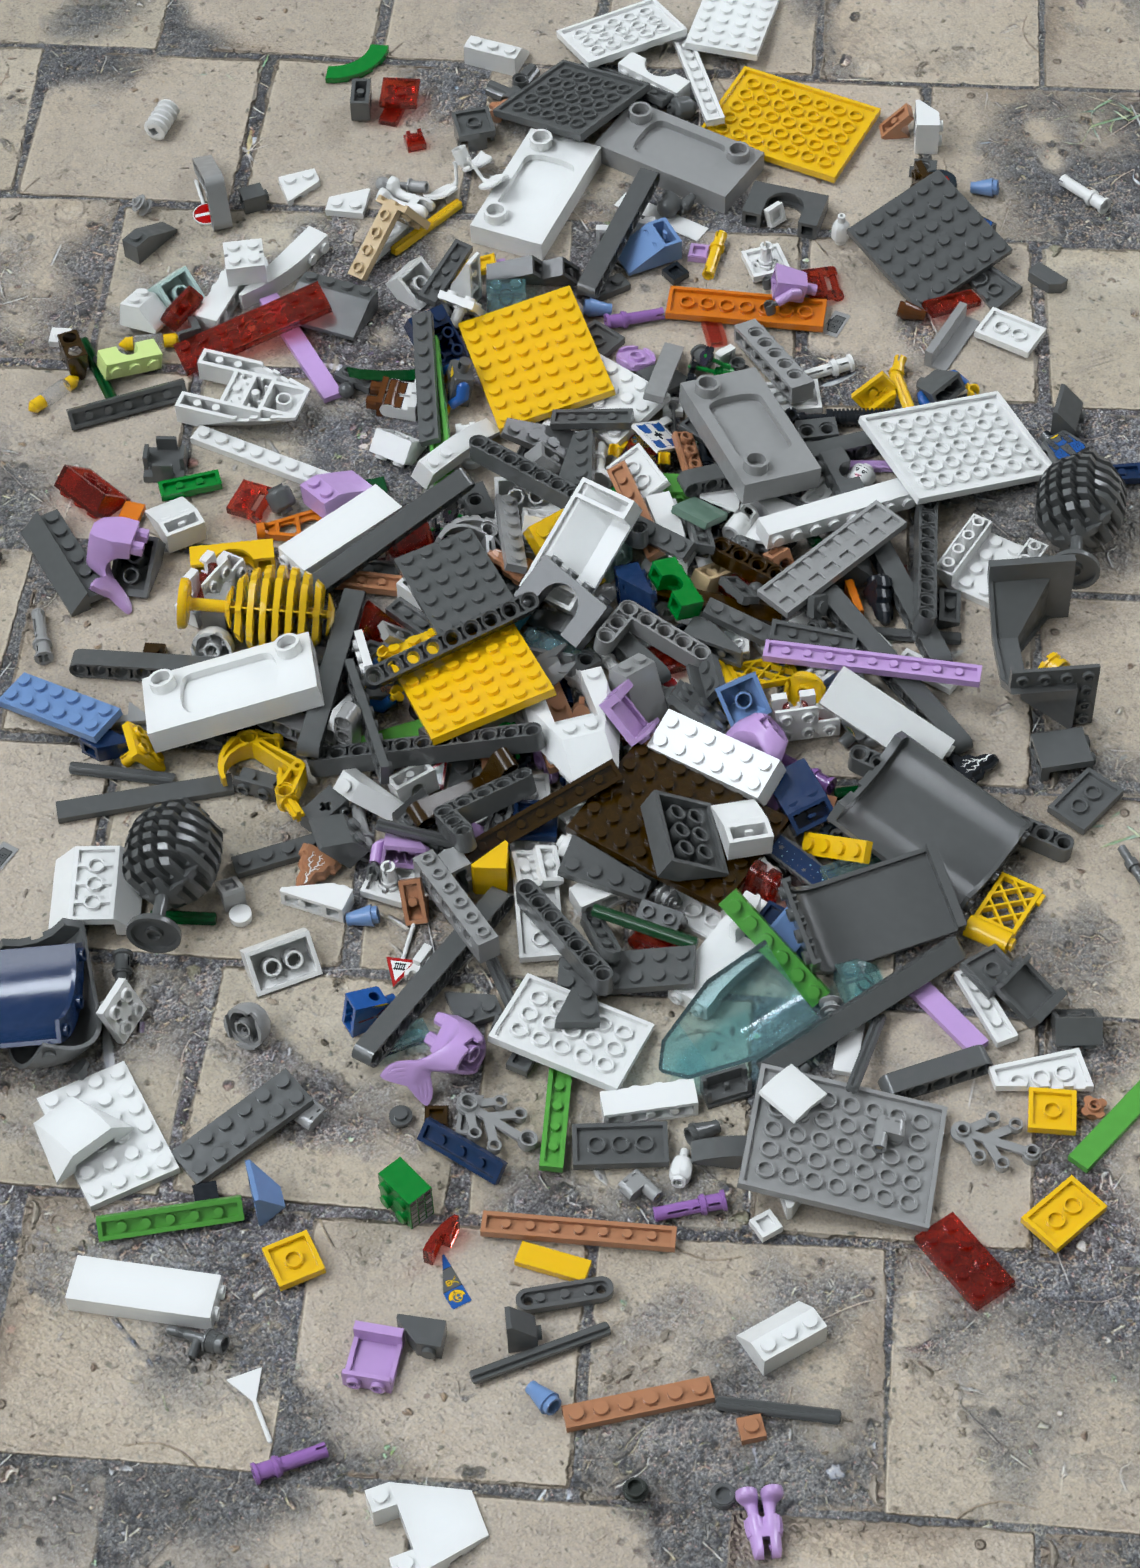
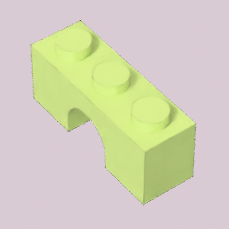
(115, 364)

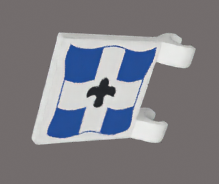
(656, 434)

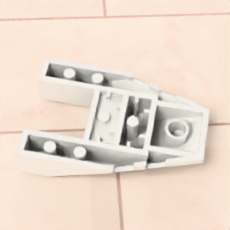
(251, 396)
(581, 741)

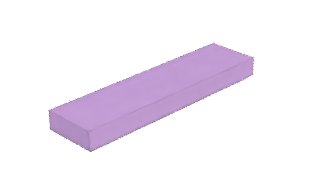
(948, 1016)

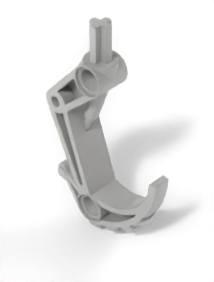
(484, 529)

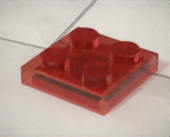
(399, 93)

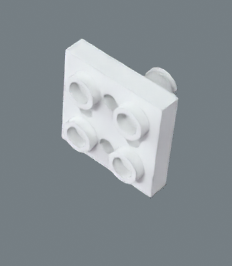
(762, 259)
(460, 305)
(388, 882)
(116, 1008)

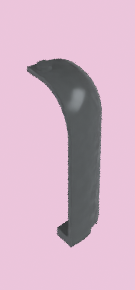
(88, 1023)

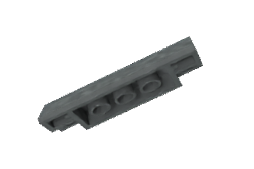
(62, 560)

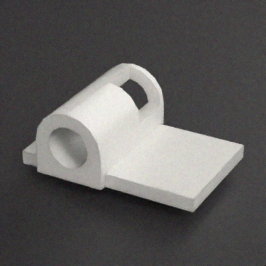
(742, 524)

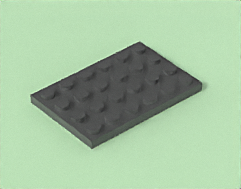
(453, 581)

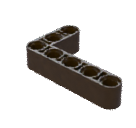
(743, 561)
(498, 765)

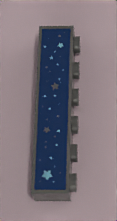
(794, 862)

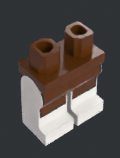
(394, 399)

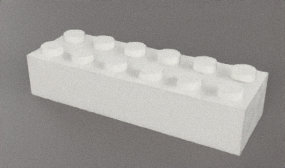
(717, 757)

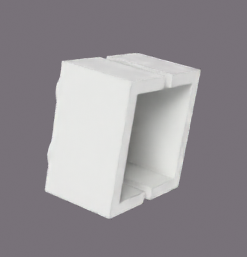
(244, 262)

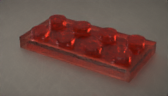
(964, 1261)

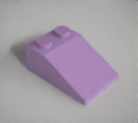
(332, 490)

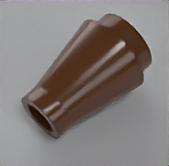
(910, 311)

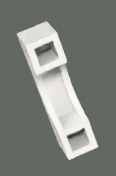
(635, 67)

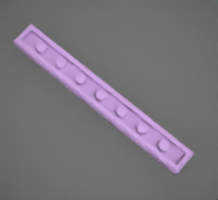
(308, 360)

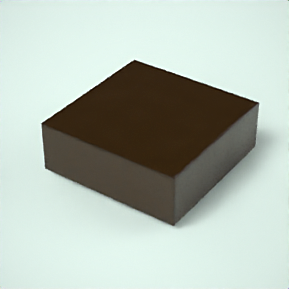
(439, 1113)

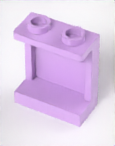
(626, 715)
(374, 1357)

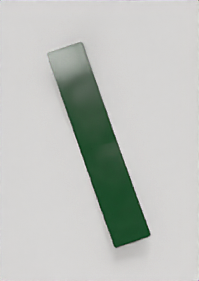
(367, 374)

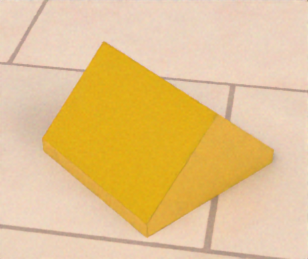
(492, 870)

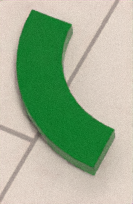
(363, 66)

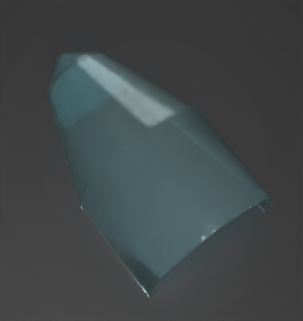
(735, 1017)

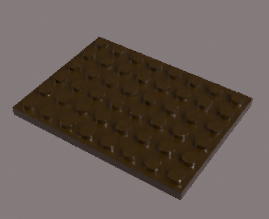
(616, 824)

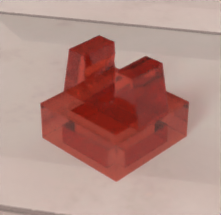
(414, 141)

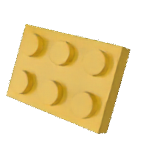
(1063, 1214)

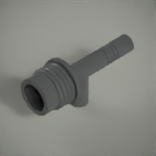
(210, 1341)

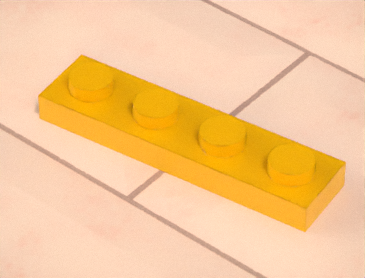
(837, 847)

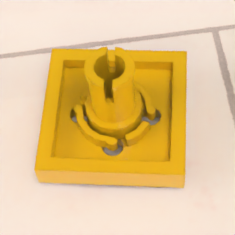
(140, 749)

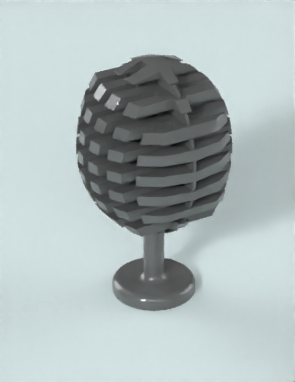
(1081, 509)
(170, 863)

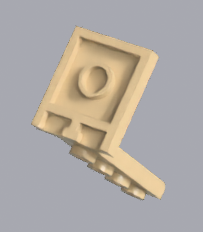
(379, 233)

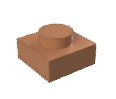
(751, 1429)

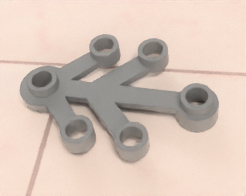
(494, 1120)
(993, 1140)

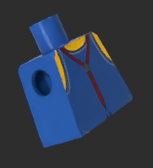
(363, 1008)

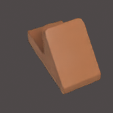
(897, 124)
(414, 901)

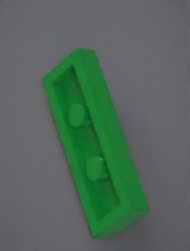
(190, 485)

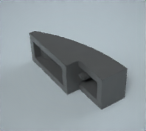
(718, 1151)

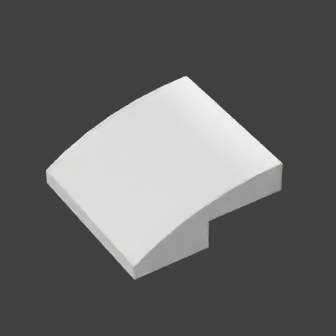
(537, 865)
(792, 1093)

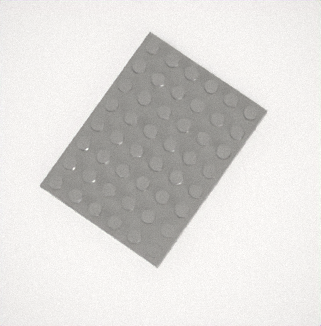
(830, 1155)

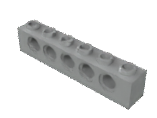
(774, 361)
(456, 906)

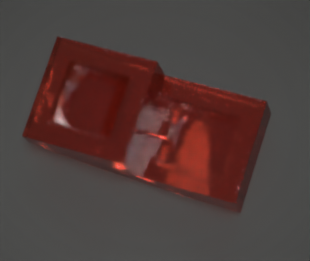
(443, 1235)

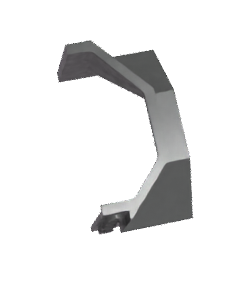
(1021, 599)

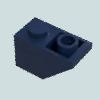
(108, 747)

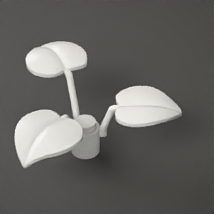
(463, 159)

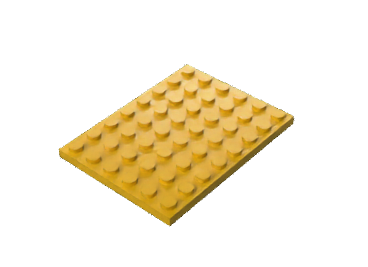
(794, 123)
(536, 358)
(473, 683)

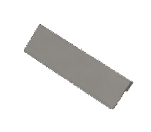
(950, 339)

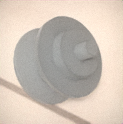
(144, 206)
(666, 897)
(829, 1004)

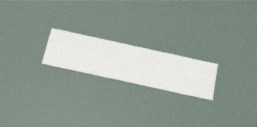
(680, 224)

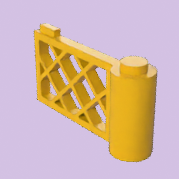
(729, 672)
(991, 930)

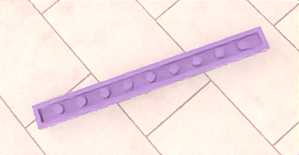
(872, 663)

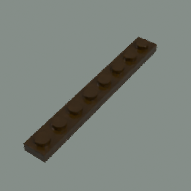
(547, 809)

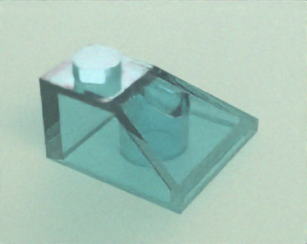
(855, 977)

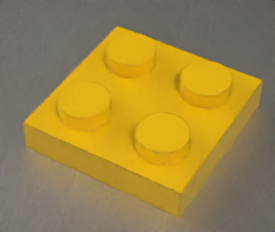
(1052, 1111)
(293, 1260)

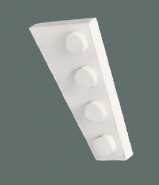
(1053, 1070)

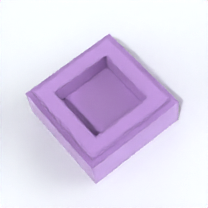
(698, 253)

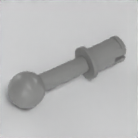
(411, 185)

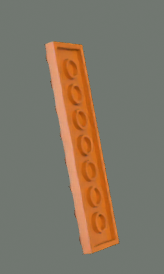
(739, 307)

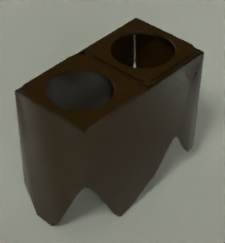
(77, 364)

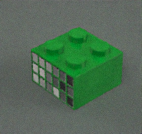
(405, 1193)

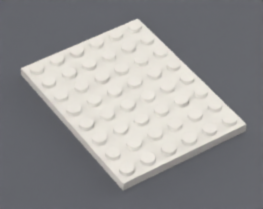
(956, 447)

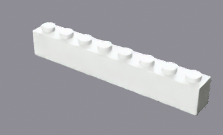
(829, 513)

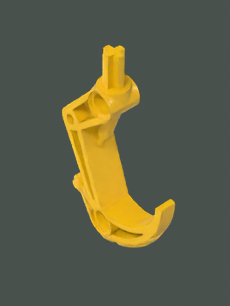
(267, 749)

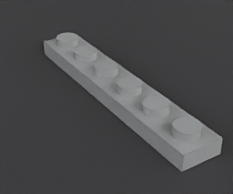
(510, 534)

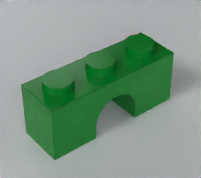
(670, 575)

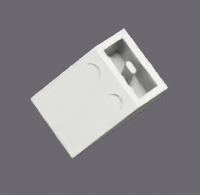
(177, 524)
(743, 829)

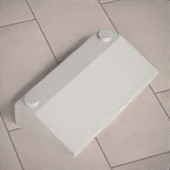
(587, 538)

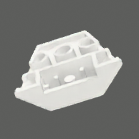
(74, 1133)

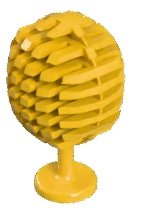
(265, 606)

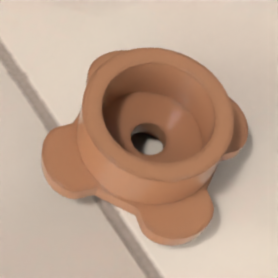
(1093, 1113)

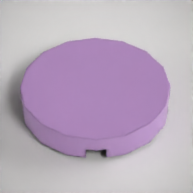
(634, 358)

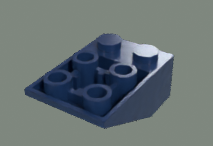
(450, 341)
(633, 585)
(802, 798)

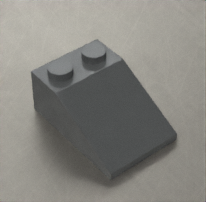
(139, 573)

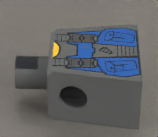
(1061, 445)

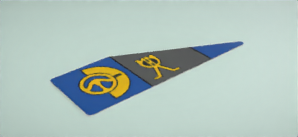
(452, 1286)

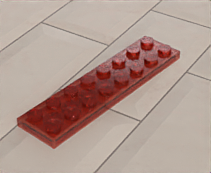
(256, 325)

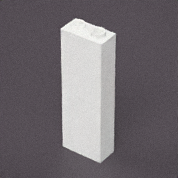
(337, 531)
(879, 714)
(714, 955)
(145, 1292)

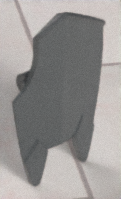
(552, 666)

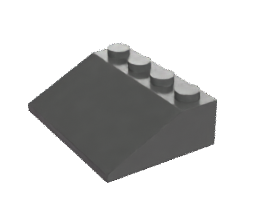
(350, 304)
(683, 837)

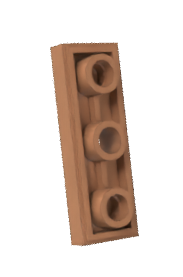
(686, 450)

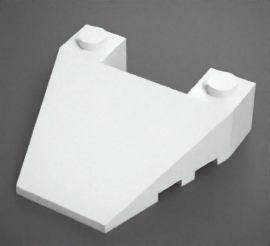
(436, 1520)

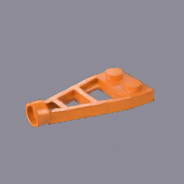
(271, 529)

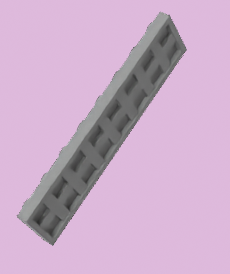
(831, 558)

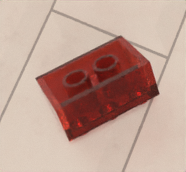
(90, 491)

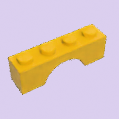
(255, 553)

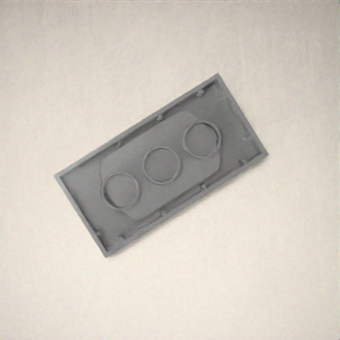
(683, 154)
(749, 435)

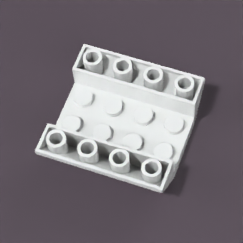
(967, 558)
(93, 888)

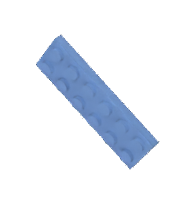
(60, 707)

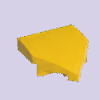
(876, 393)

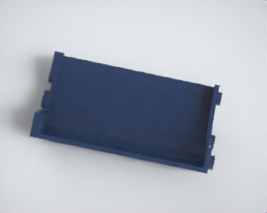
(40, 993)

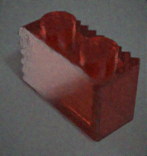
(182, 308)

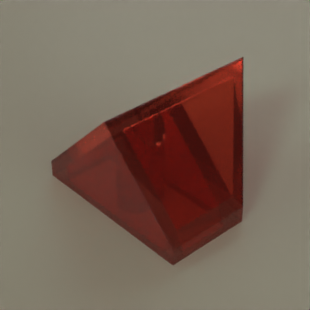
(371, 619)

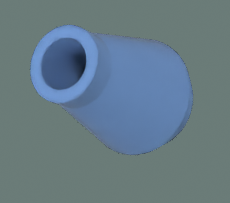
(985, 187)
(596, 307)
(364, 916)
(544, 1398)

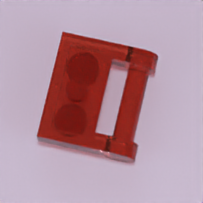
(817, 275)
(244, 500)

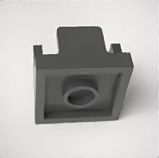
(473, 126)
(165, 460)

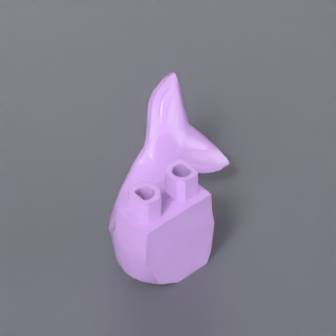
(111, 540)
(762, 734)
(455, 1050)

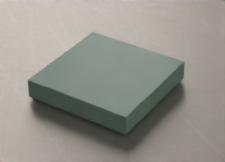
(699, 513)

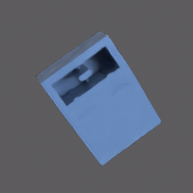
(651, 247)

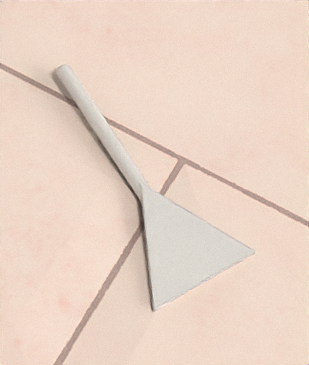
(249, 1385)

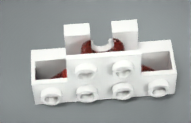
(217, 571)
(805, 719)

